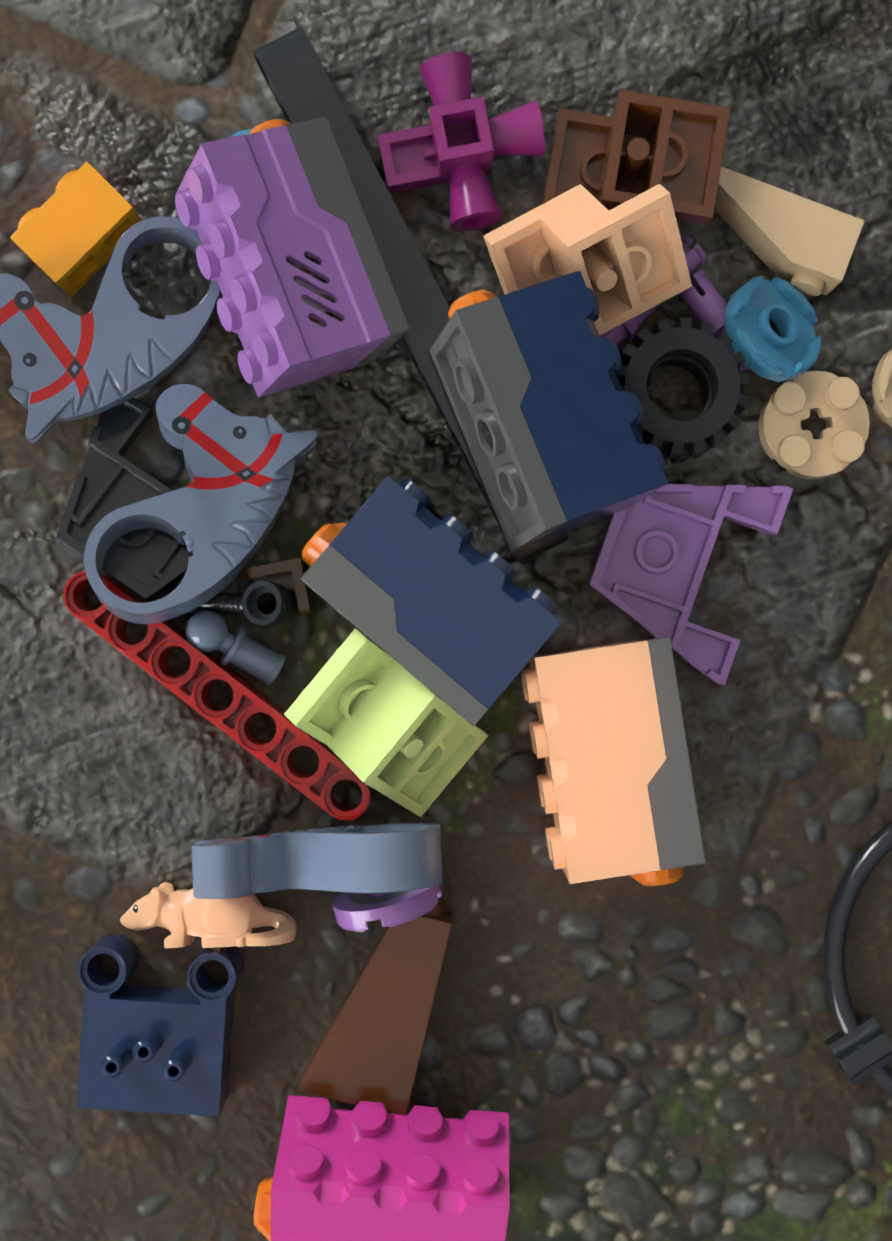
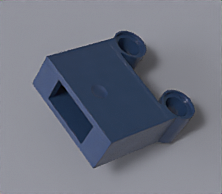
(155, 1043)

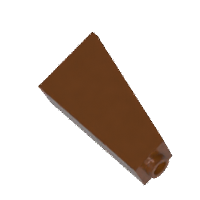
(383, 1020)

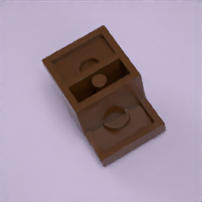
(642, 146)

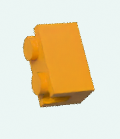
(75, 228)

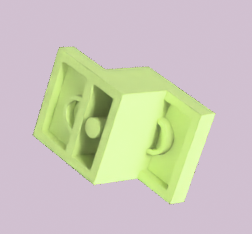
(385, 724)

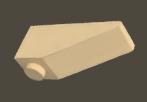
(789, 232)

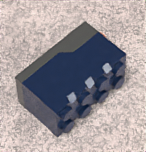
(544, 408)
(430, 597)

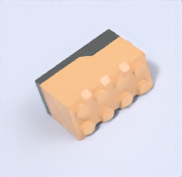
(614, 762)

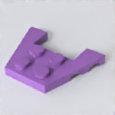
(659, 554)

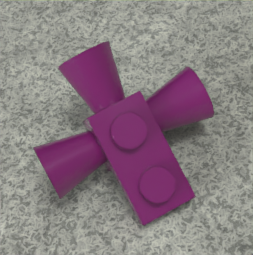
(459, 143)

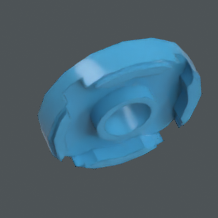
(764, 351)

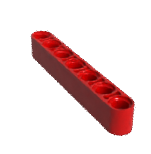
(194, 688)

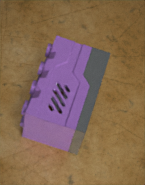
(289, 254)

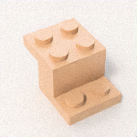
(624, 254)

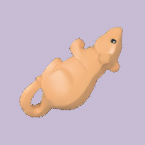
(214, 920)

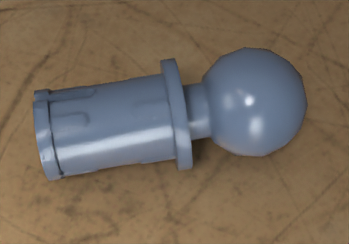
(210, 633)

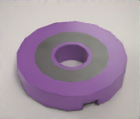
(391, 908)

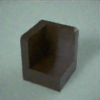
(287, 574)

